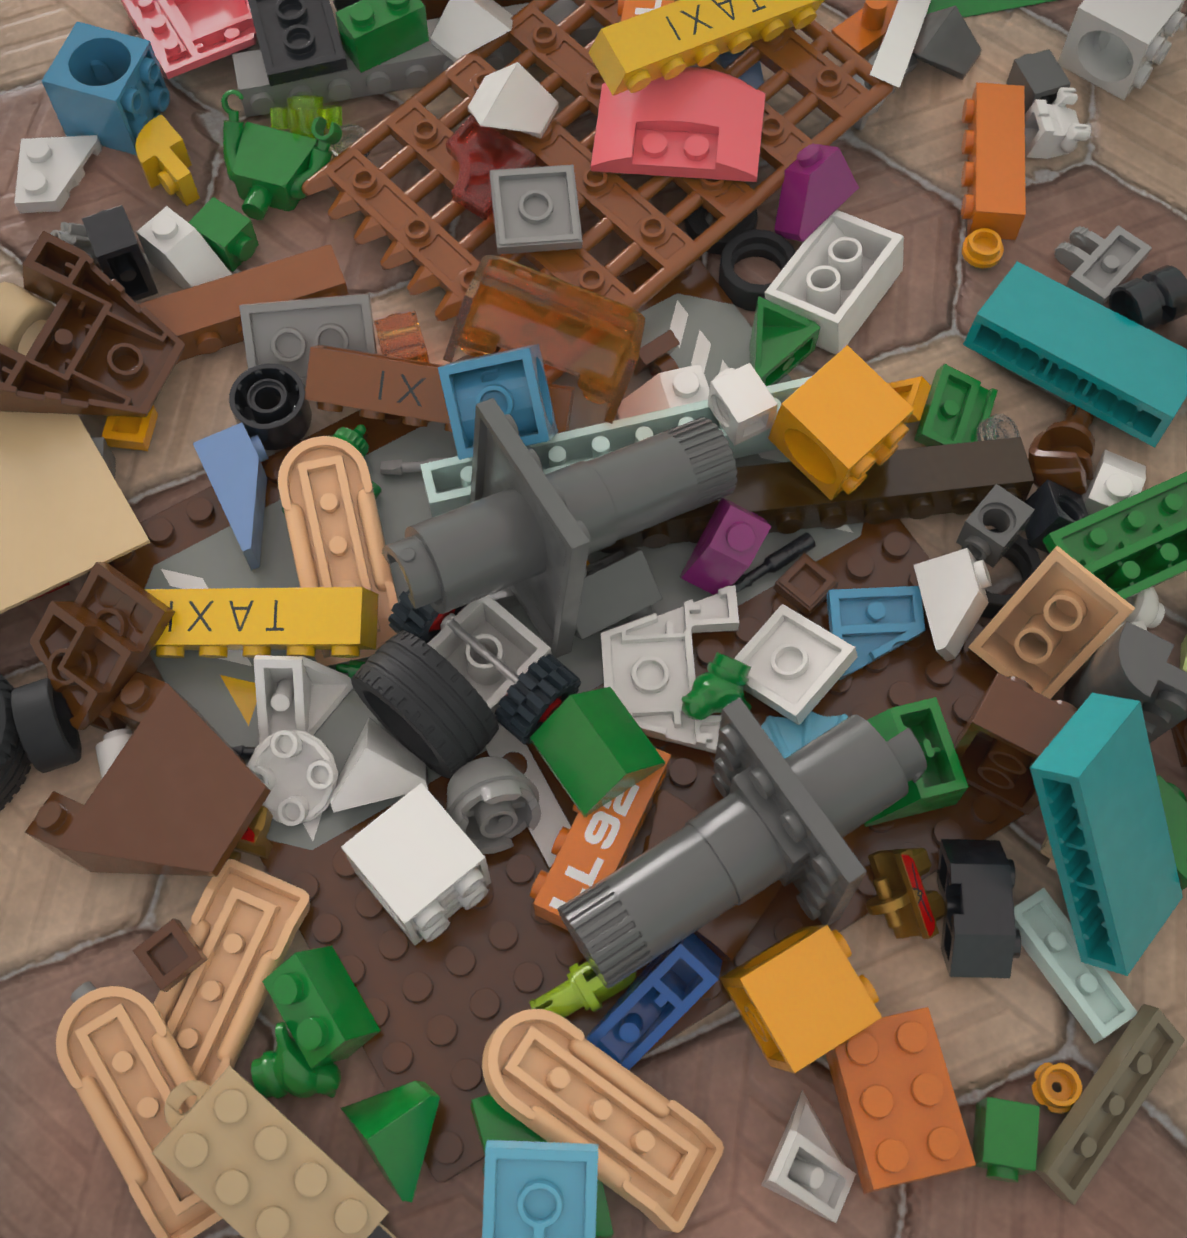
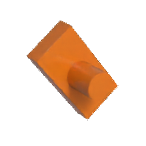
(867, 27)

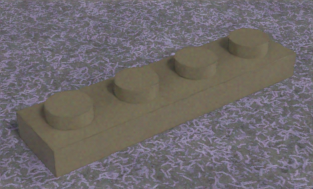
(1108, 1103)

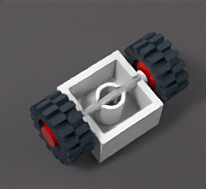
(497, 657)

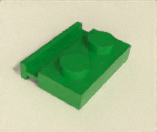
(954, 408)

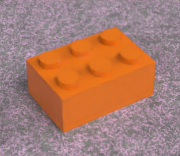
(899, 1103)

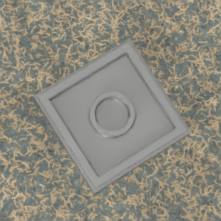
(535, 209)

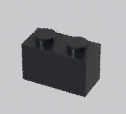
(120, 252)

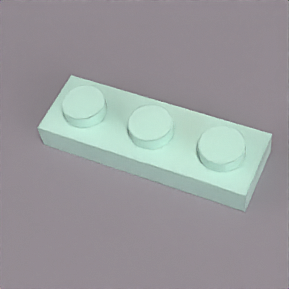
(1084, 988)

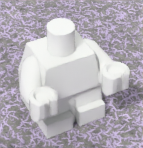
(1054, 127)

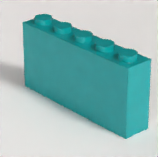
(1082, 353)
(1108, 831)

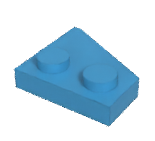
(875, 620)

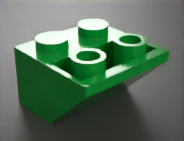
(943, 780)

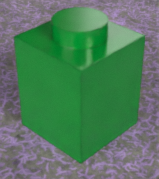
(226, 232)
(1005, 1138)

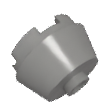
(492, 803)

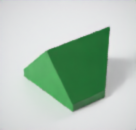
(779, 341)
(396, 1132)

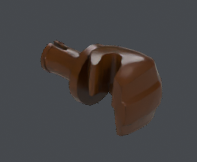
(1064, 452)

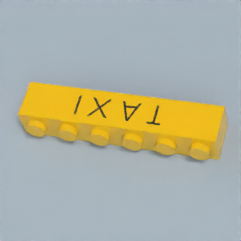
(689, 34)
(269, 620)

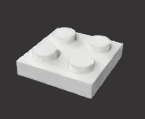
(794, 663)

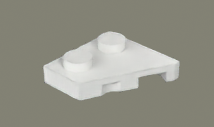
(51, 170)

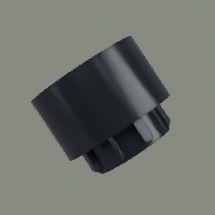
(271, 405)

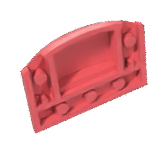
(192, 31)
(682, 127)

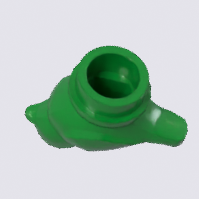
(716, 687)
(288, 1071)

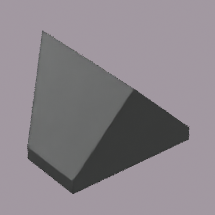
(947, 43)

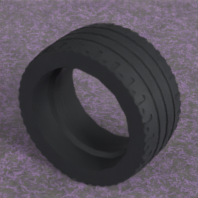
(425, 703)

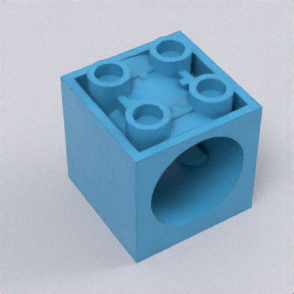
(106, 86)
(515, 382)

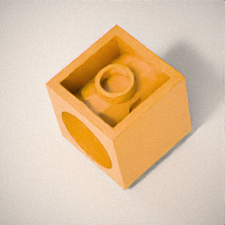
(841, 424)
(802, 997)

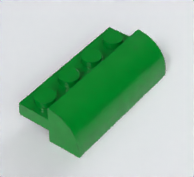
(1132, 541)

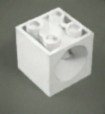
(1119, 41)
(419, 865)

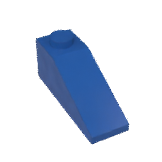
(656, 1001)

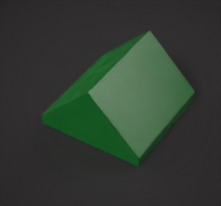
(595, 748)

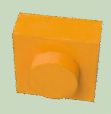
(915, 392)
(130, 432)

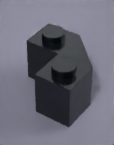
(979, 908)

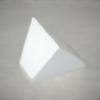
(469, 26)
(513, 102)
(296, 693)
(377, 770)
(809, 1166)

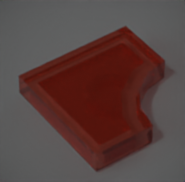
(478, 152)

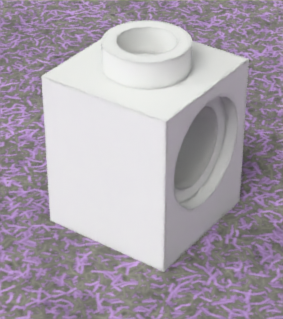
(741, 403)

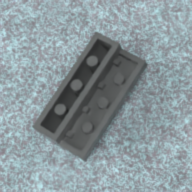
(1134, 668)

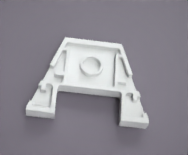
(653, 667)

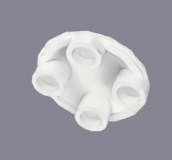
(298, 773)

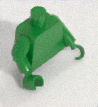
(271, 162)

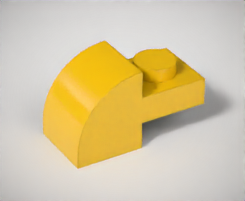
(166, 159)

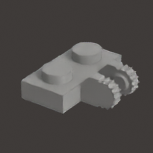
(1100, 262)

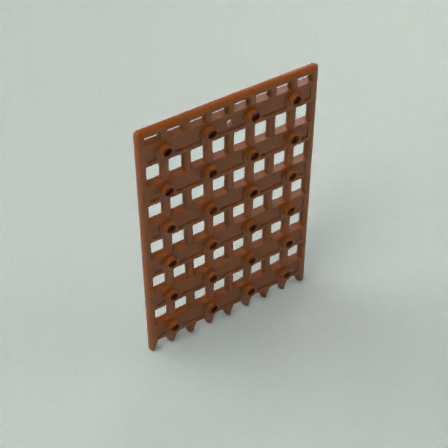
(610, 198)

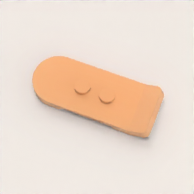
(336, 526)
(245, 933)
(123, 1072)
(576, 1093)

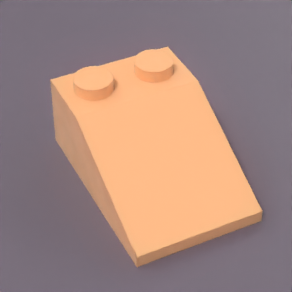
(1051, 624)

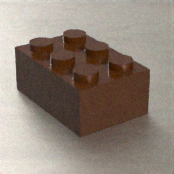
(1007, 737)

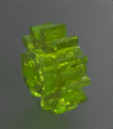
(301, 112)

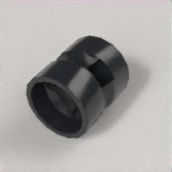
(1153, 299)

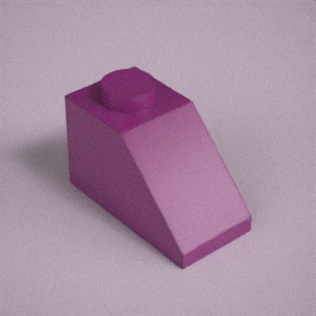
(813, 190)
(725, 547)

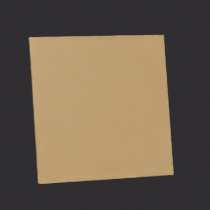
(56, 506)

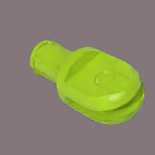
(580, 990)

